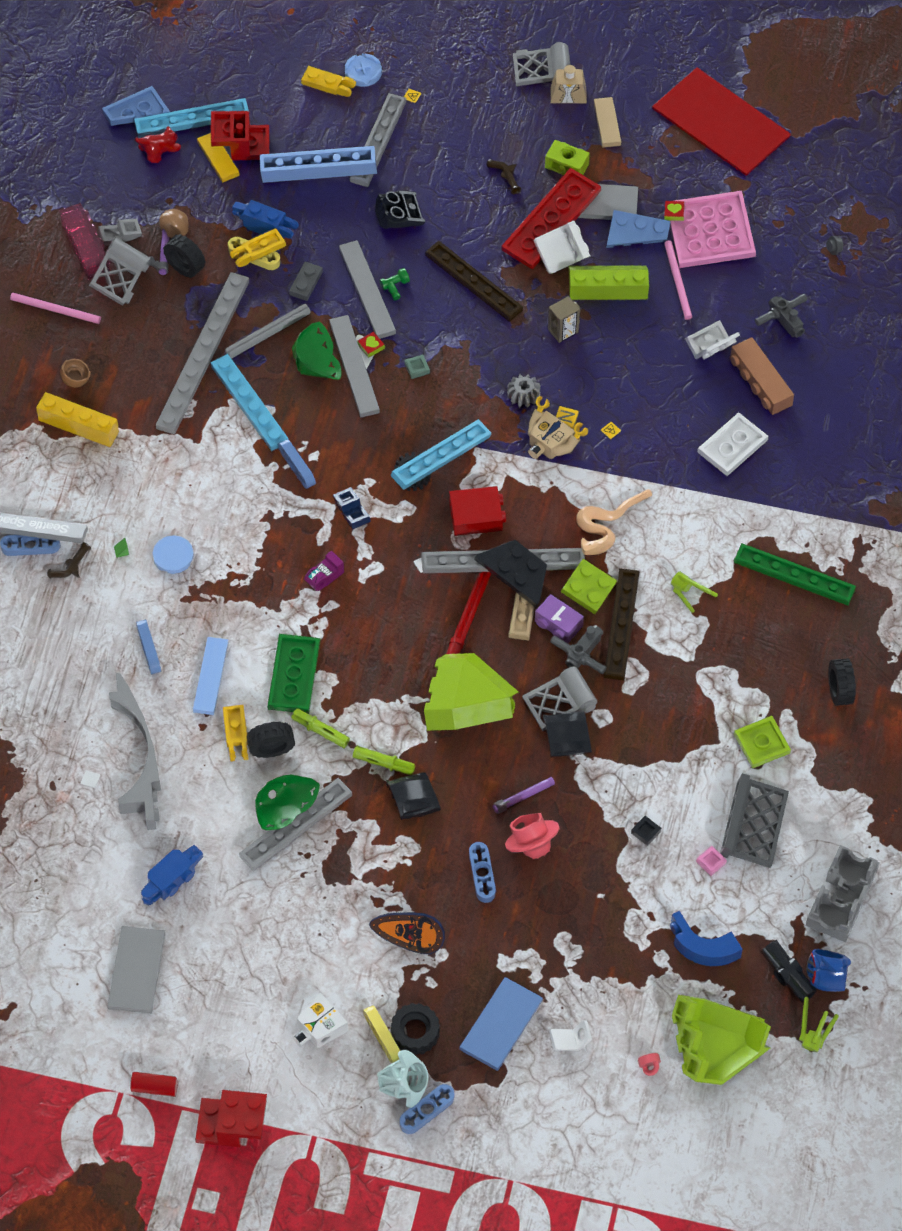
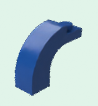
(701, 950)

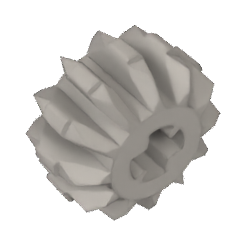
(523, 390)

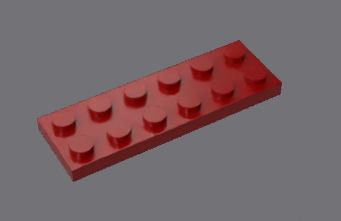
(560, 206)

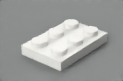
(732, 444)

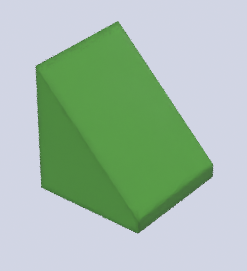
(121, 548)

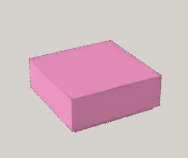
(711, 860)

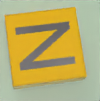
(567, 416)

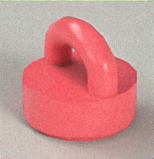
(649, 1060)

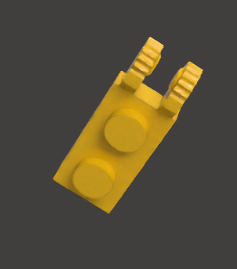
(328, 82)
(258, 247)
(235, 730)

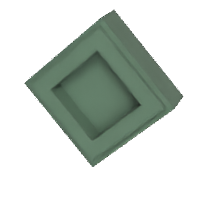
(417, 366)

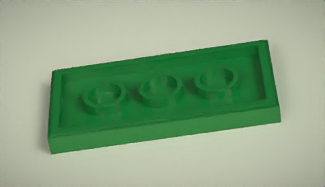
(293, 673)

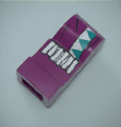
(325, 572)

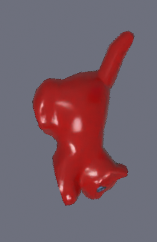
(157, 144)

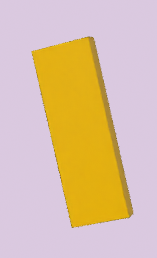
(218, 159)

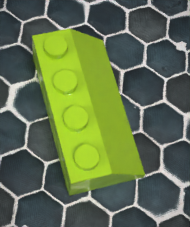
(608, 282)

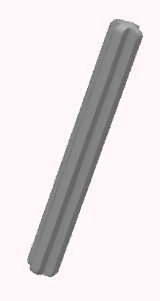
(267, 331)

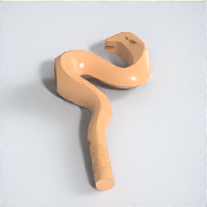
(590, 513)

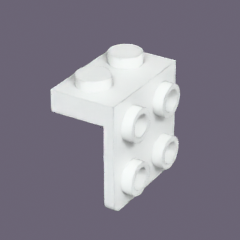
(561, 247)
(710, 340)

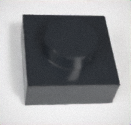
(646, 830)

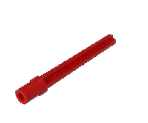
(457, 641)

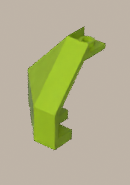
(467, 694)
(716, 1039)

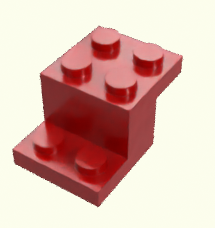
(234, 130)
(231, 1118)

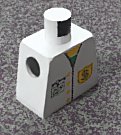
(319, 1023)

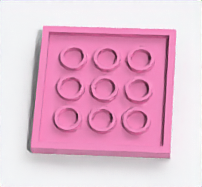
(713, 230)

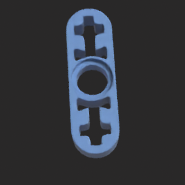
(296, 463)
(16, 551)
(148, 646)
(478, 880)
(443, 1104)

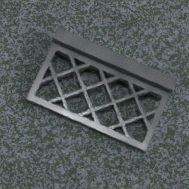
(737, 814)

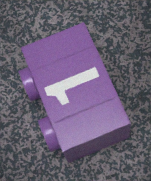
(558, 618)

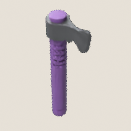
(162, 266)
(502, 805)

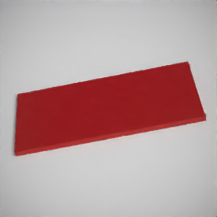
(721, 121)

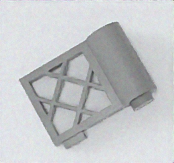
(557, 58)
(126, 258)
(574, 689)

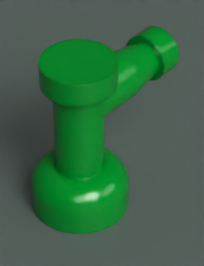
(389, 283)

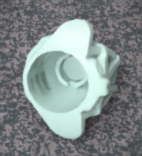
(395, 1078)

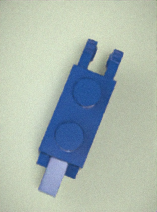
(263, 218)
(170, 874)

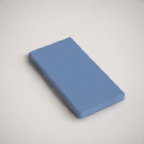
(501, 1024)

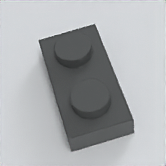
(306, 281)

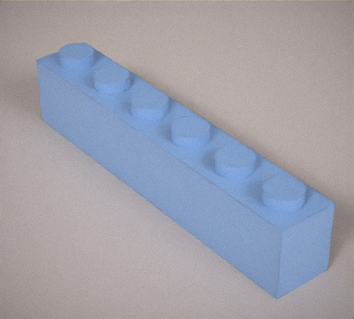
(318, 164)

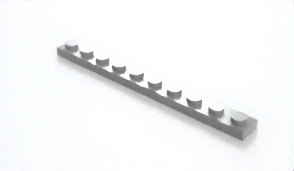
(202, 353)

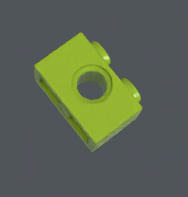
(563, 157)

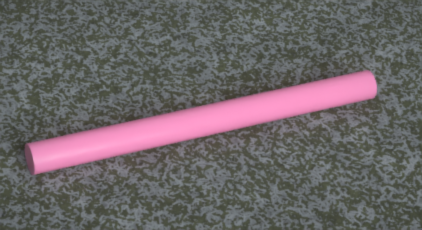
(678, 280)
(55, 308)

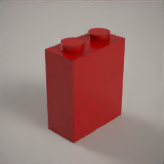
(476, 510)

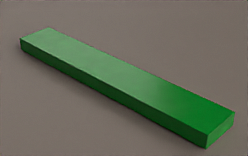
(794, 574)

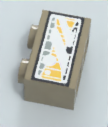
(564, 319)

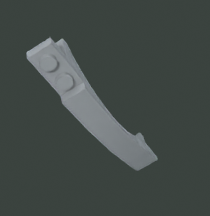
(144, 792)

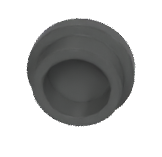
(834, 245)

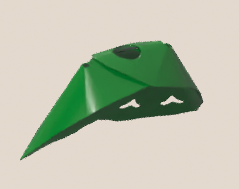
(314, 358)
(287, 800)

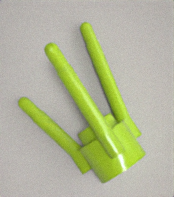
(683, 583)
(814, 1040)

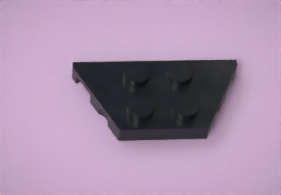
(516, 568)

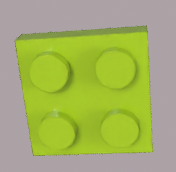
(588, 586)
(762, 742)

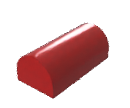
(154, 1084)

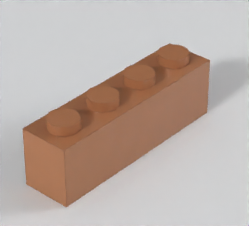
(761, 376)

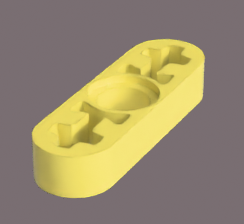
(263, 261)
(381, 1033)

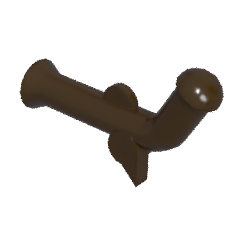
(508, 172)
(72, 564)

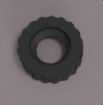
(184, 256)
(842, 681)
(270, 739)
(421, 1013)

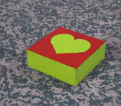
(674, 211)
(371, 344)

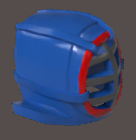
(827, 970)

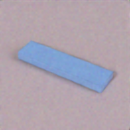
(210, 676)

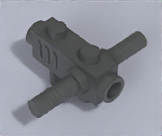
(788, 317)
(580, 652)

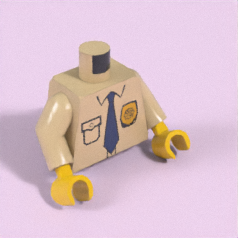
(551, 435)

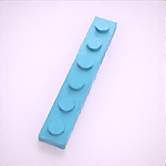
(185, 118)
(249, 401)
(440, 454)

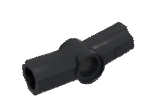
(788, 971)

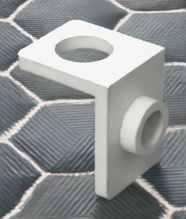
(570, 1038)

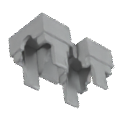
(838, 912)

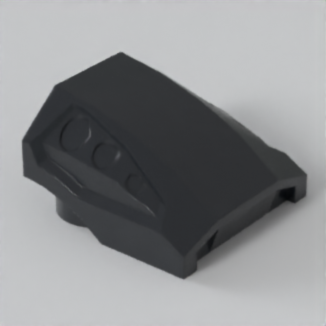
(398, 210)
(568, 734)
(413, 796)

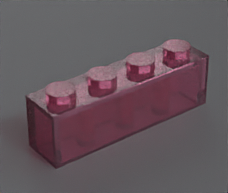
(83, 238)

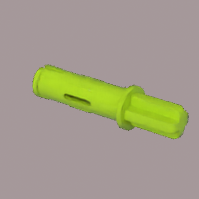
(320, 728)
(383, 760)

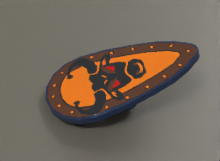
(410, 931)

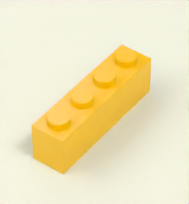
(77, 419)

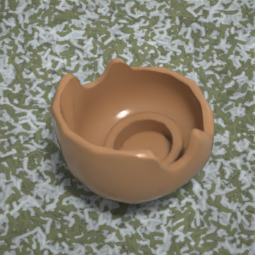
(174, 222)
(75, 373)

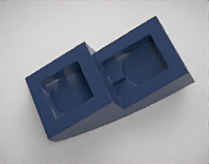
(351, 508)

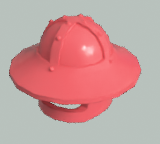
(534, 838)

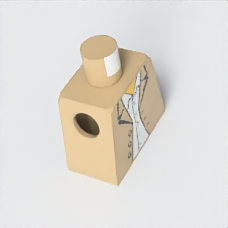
(568, 86)

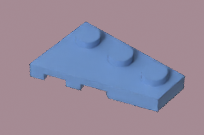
(135, 106)
(634, 228)

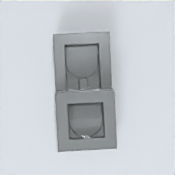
(124, 230)

